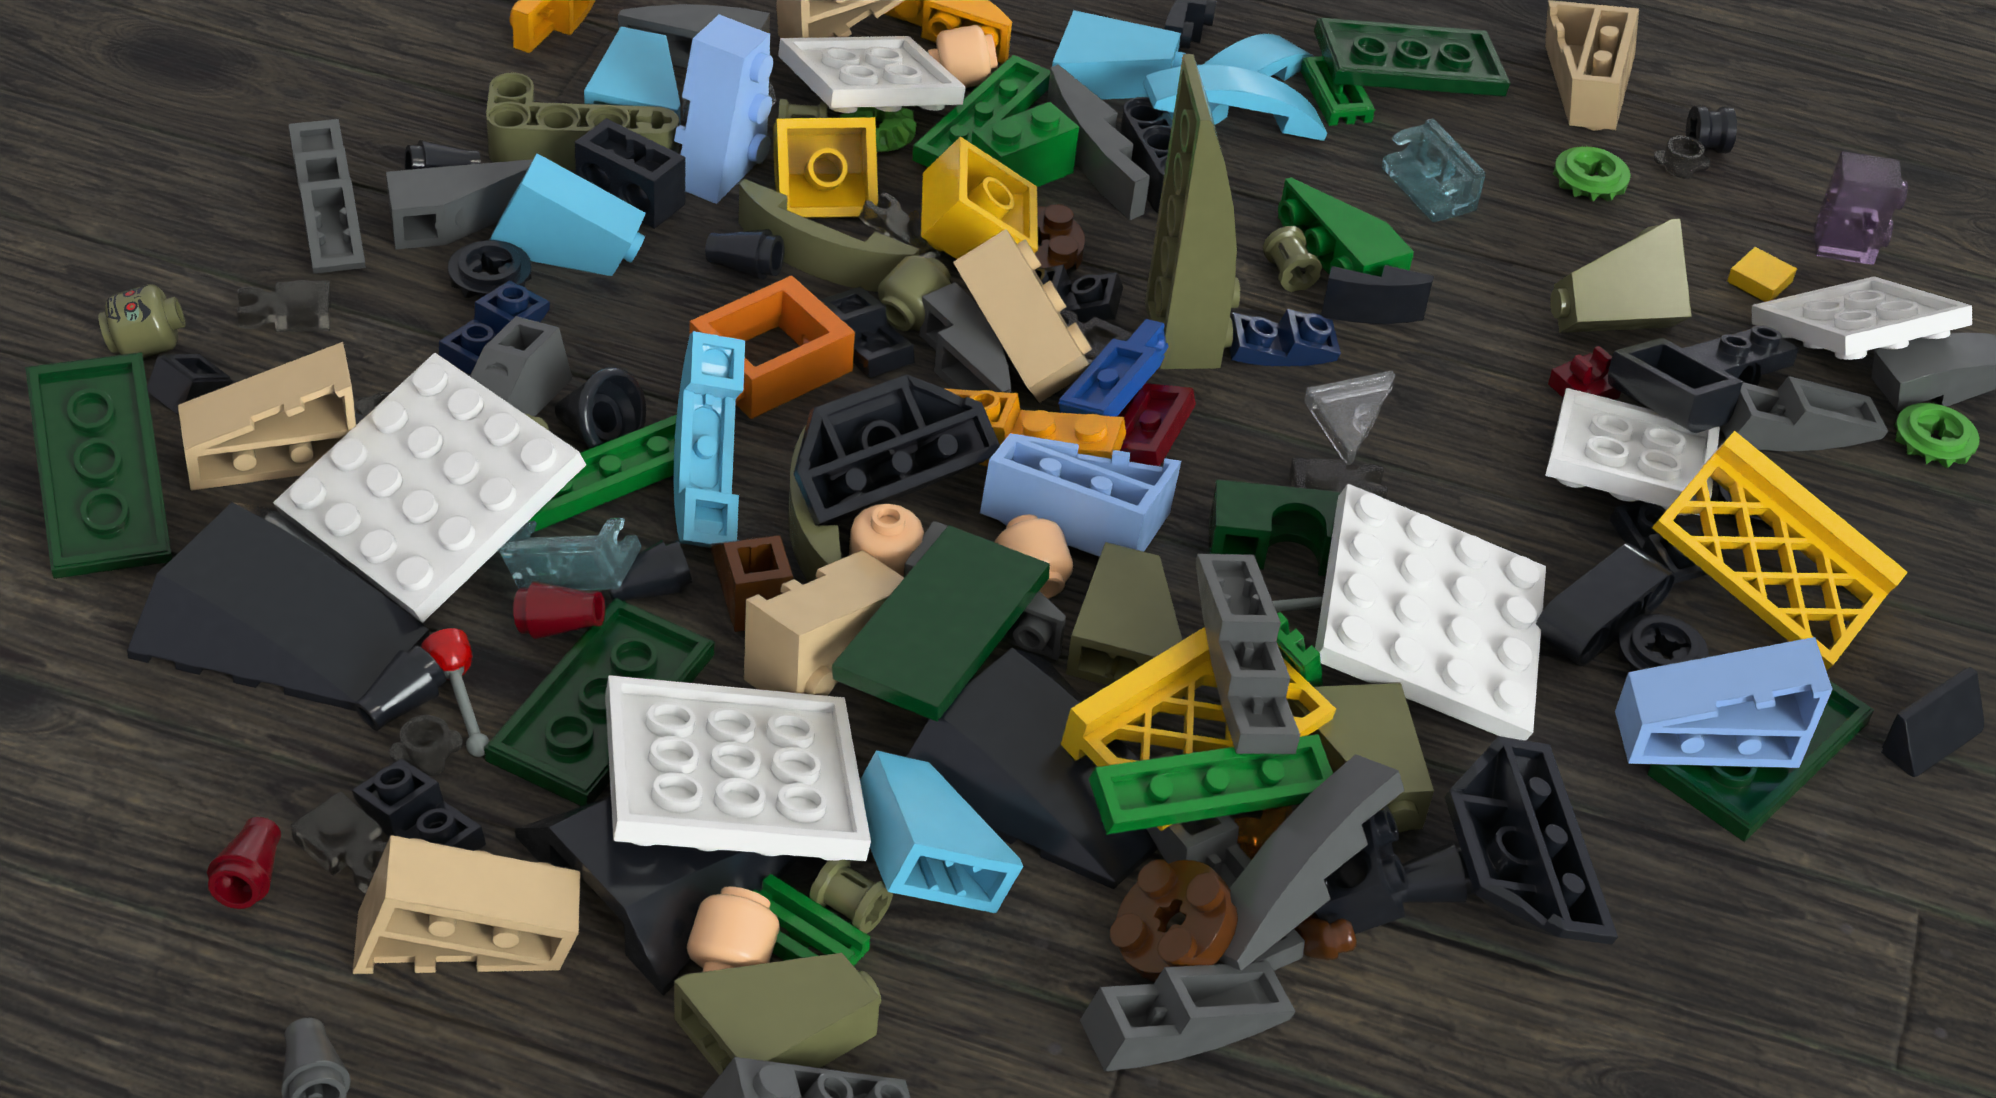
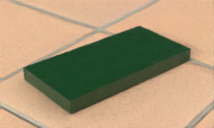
(1411, 57)
(98, 465)
(941, 623)
(562, 727)
(1748, 796)

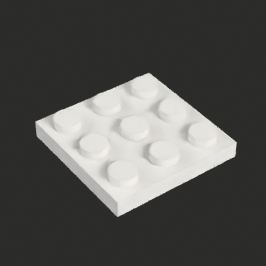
(871, 73)
(1862, 316)
(1626, 450)

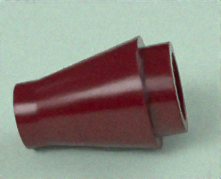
(555, 609)
(245, 865)

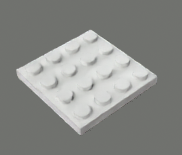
(429, 486)
(1432, 613)
(733, 770)

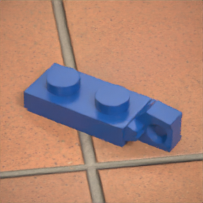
(1117, 373)

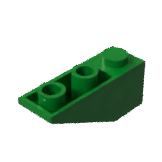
(1340, 232)

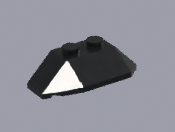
(887, 445)
(1527, 843)

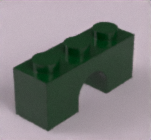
(1255, 516)

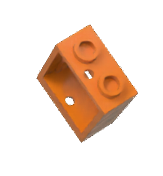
(822, 338)

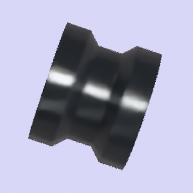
(1713, 128)

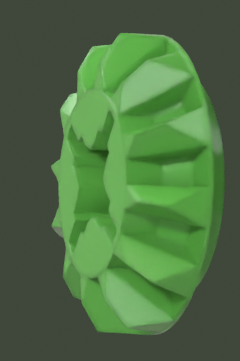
(895, 130)
(1578, 163)
(1957, 433)

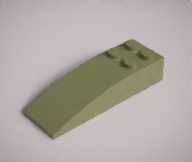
(1195, 237)

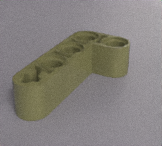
(523, 127)

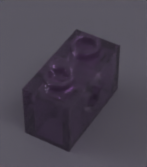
(1859, 208)

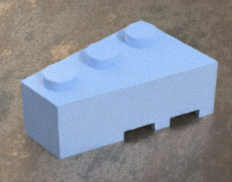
(727, 107)
(1084, 494)
(1726, 708)

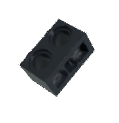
(632, 170)
(1370, 882)

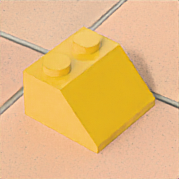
(826, 165)
(973, 199)

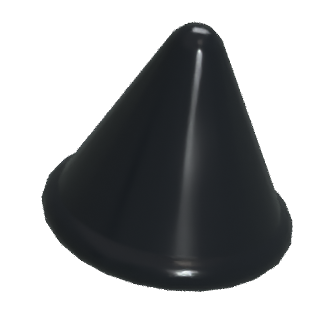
(604, 407)

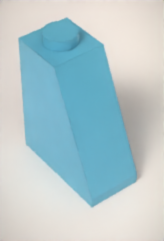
(1115, 54)
(635, 73)
(569, 221)
(931, 838)

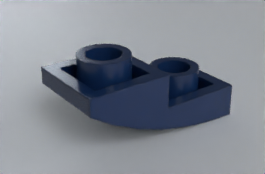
(491, 316)
(1294, 341)

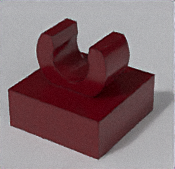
(1585, 374)

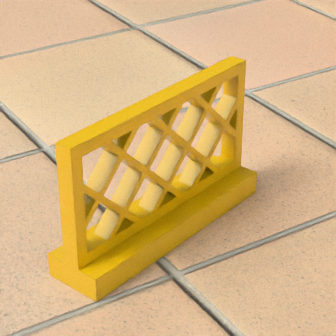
(1798, 524)
(1159, 688)

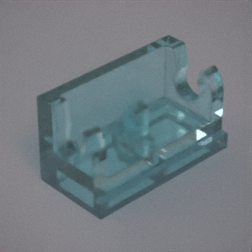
(1435, 172)
(571, 561)

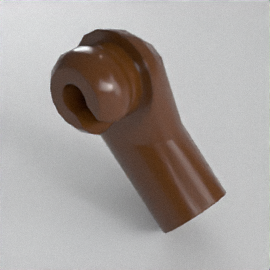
(1326, 939)

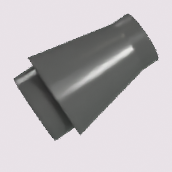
(312, 1063)

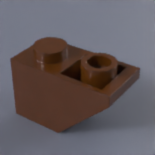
(750, 569)

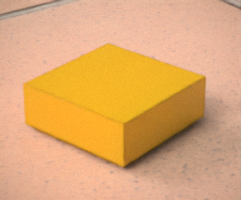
(1761, 275)

